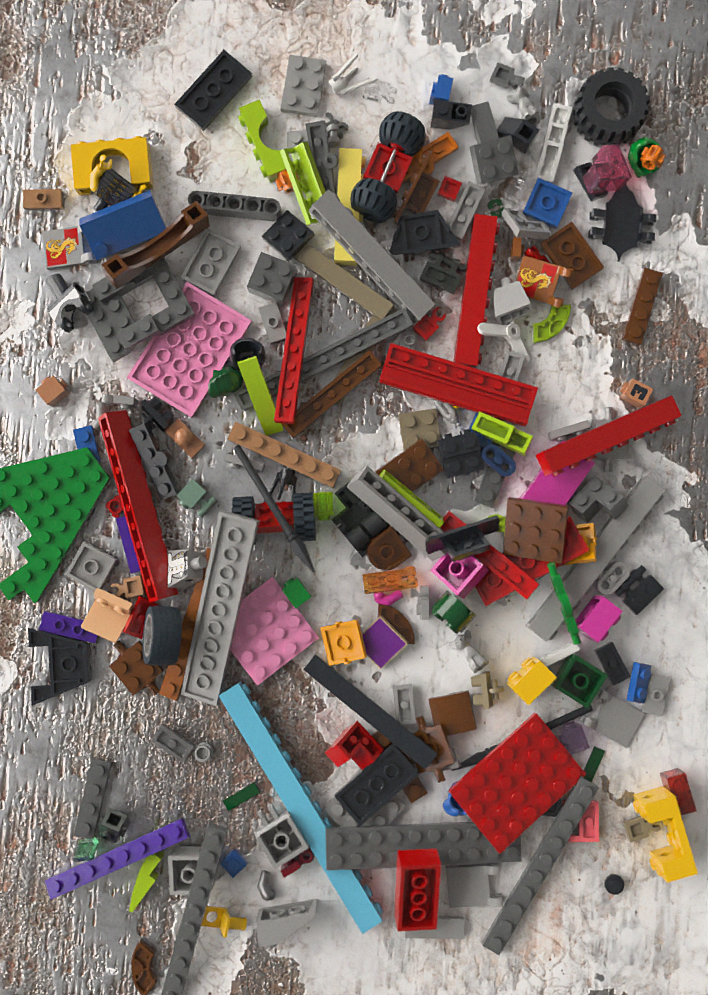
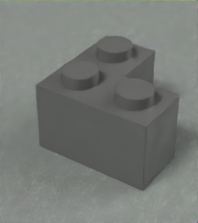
(595, 497)

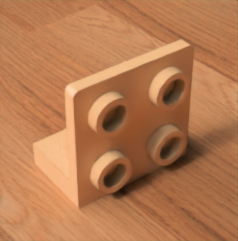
(107, 616)

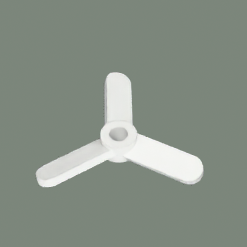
(505, 331)

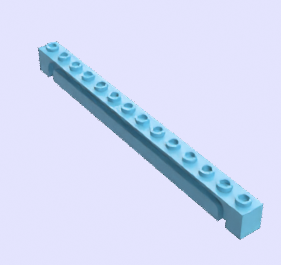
(298, 801)

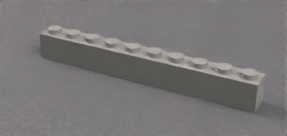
(609, 540)

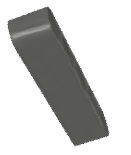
(242, 211)

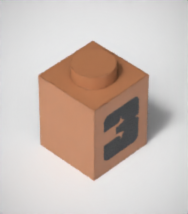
(635, 393)

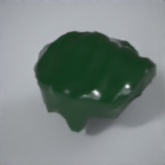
(225, 382)

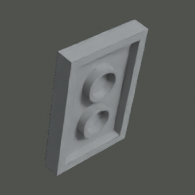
(303, 85)
(210, 262)

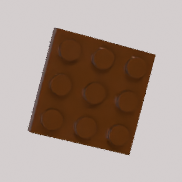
(535, 529)

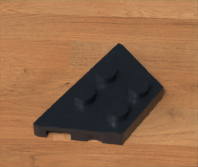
(422, 234)

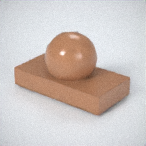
(185, 438)

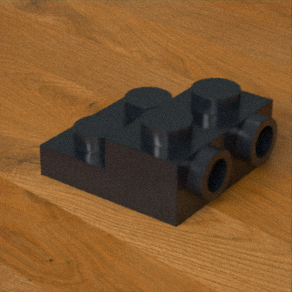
(460, 453)

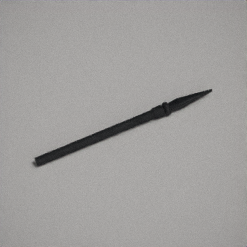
(297, 545)
(476, 758)

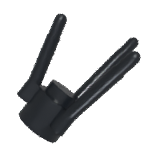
(284, 477)

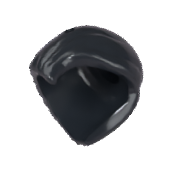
(244, 349)

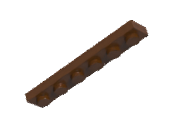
(333, 393)

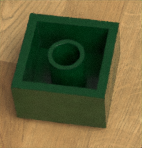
(579, 680)

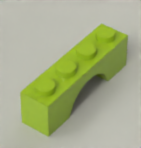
(255, 120)

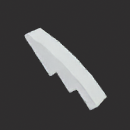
(553, 142)

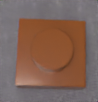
(517, 249)

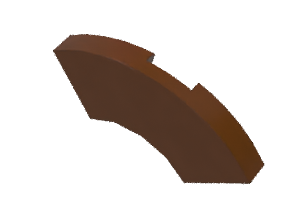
(398, 621)
(141, 968)

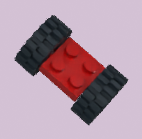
(297, 513)

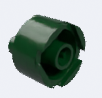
(453, 611)

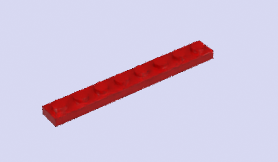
(294, 350)

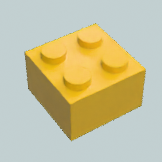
(530, 680)

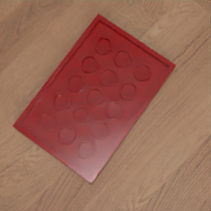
(516, 782)

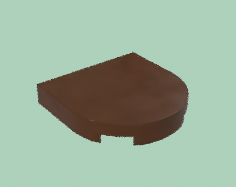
(387, 550)

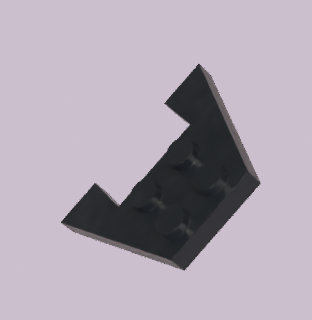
(67, 664)

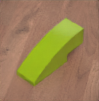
(502, 433)

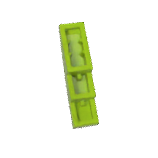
(260, 395)
(145, 879)

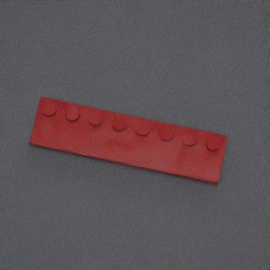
(458, 385)

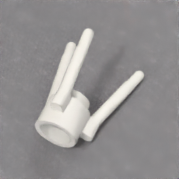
(339, 83)

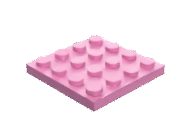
(269, 631)

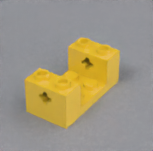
(674, 860)

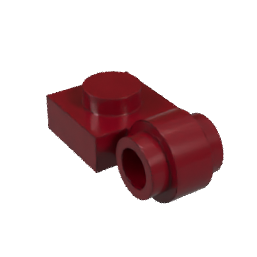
(296, 862)

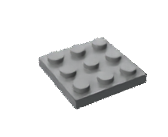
(383, 816)

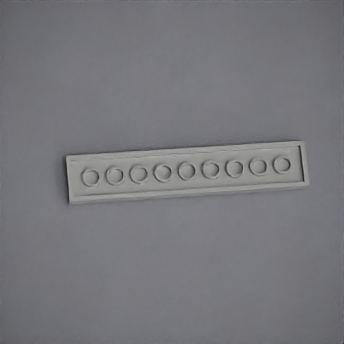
(219, 607)

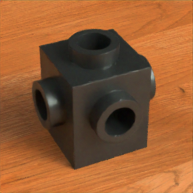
(112, 825)

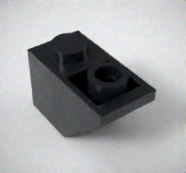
(450, 114)
(521, 132)

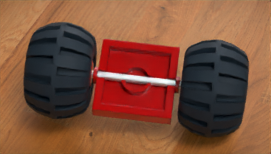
(376, 193)

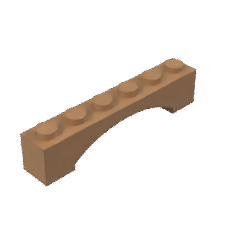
(284, 455)

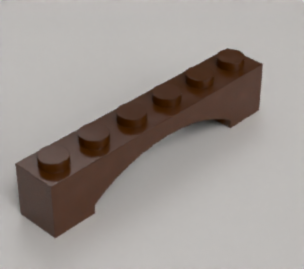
(125, 267)

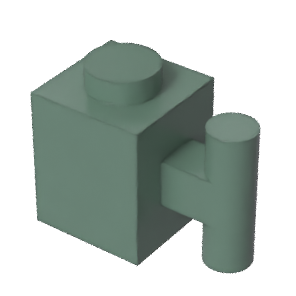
(193, 495)

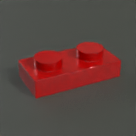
(135, 622)

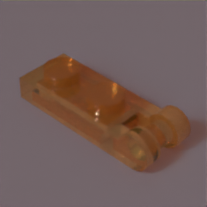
(390, 580)

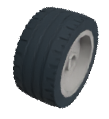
(162, 635)

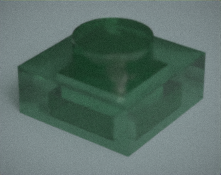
(86, 849)

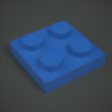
(547, 203)

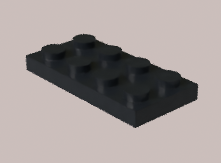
(213, 90)
(376, 784)

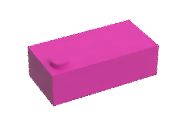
(557, 488)

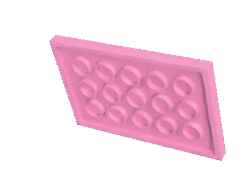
(183, 359)

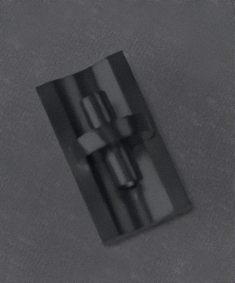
(150, 408)

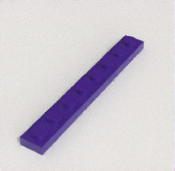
(117, 858)

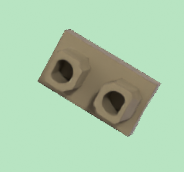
(484, 681)

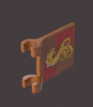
(541, 278)

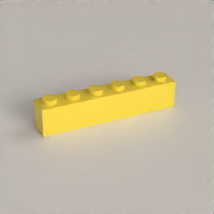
(348, 176)

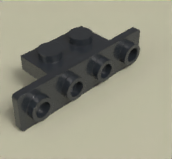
(464, 540)

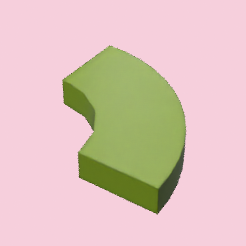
(552, 324)

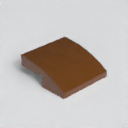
(454, 712)

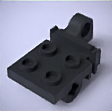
(357, 521)

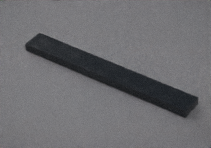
(370, 711)

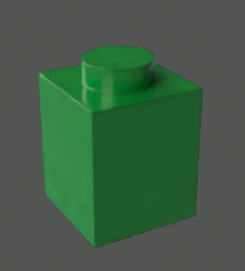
(296, 592)

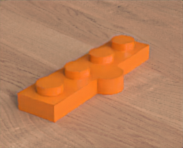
(441, 149)

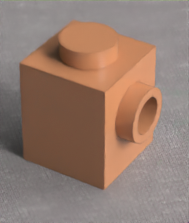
(53, 390)

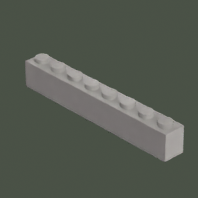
(371, 256)

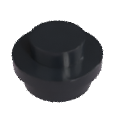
(614, 884)

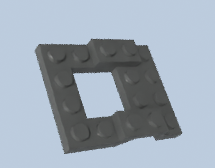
(114, 321)

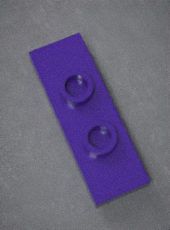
(65, 626)

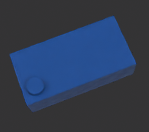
(122, 225)

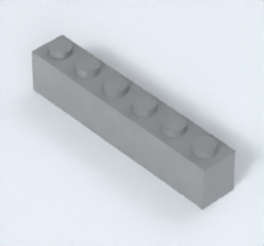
(395, 509)

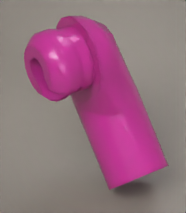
(381, 598)

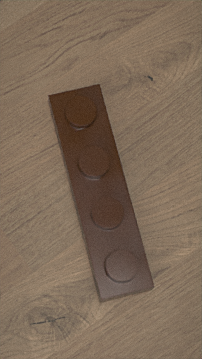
(642, 306)

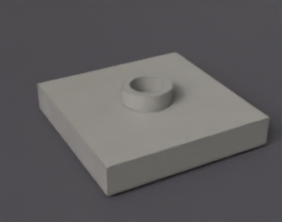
(91, 566)

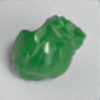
(635, 154)

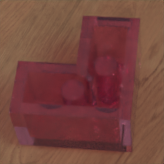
(608, 170)

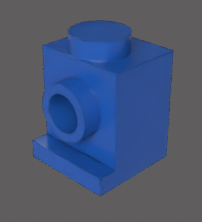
(441, 89)

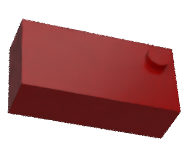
(417, 889)

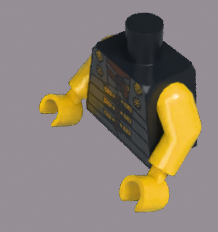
(110, 186)

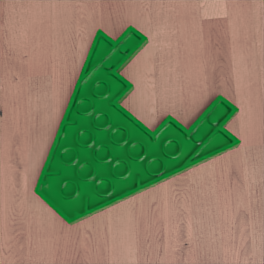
(54, 503)

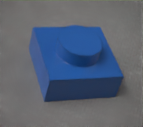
(233, 863)

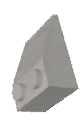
(281, 921)

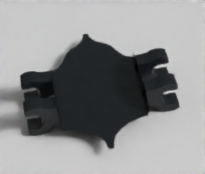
(622, 223)

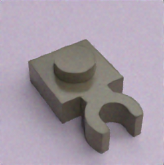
(638, 828)

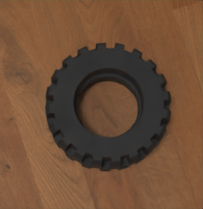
(617, 85)

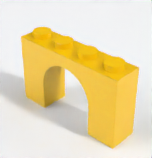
(87, 155)

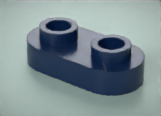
(498, 460)

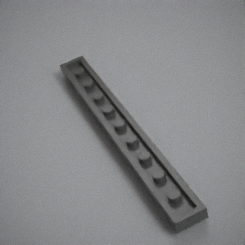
(338, 352)
(540, 865)
(195, 909)

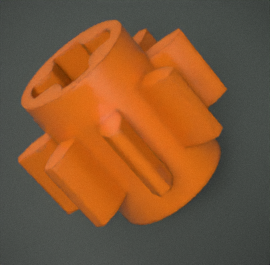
(652, 157)
(283, 182)

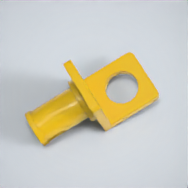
(224, 920)

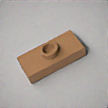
(42, 199)

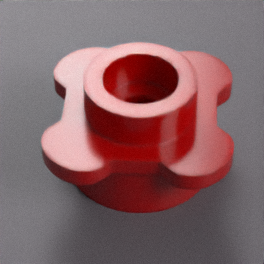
(111, 506)

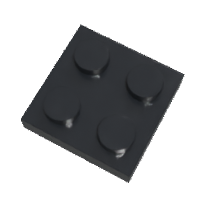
(288, 235)

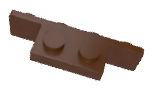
(420, 192)

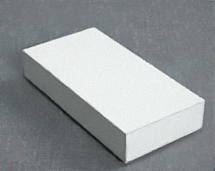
(559, 654)

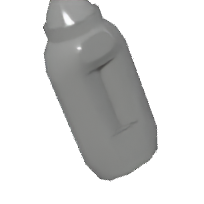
(448, 412)

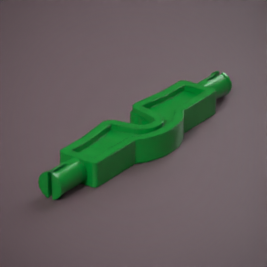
(566, 608)

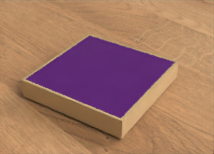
(382, 641)

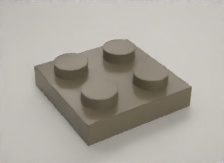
(419, 425)

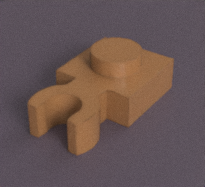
(131, 587)

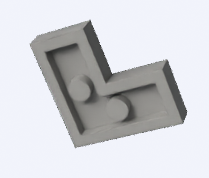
(524, 227)

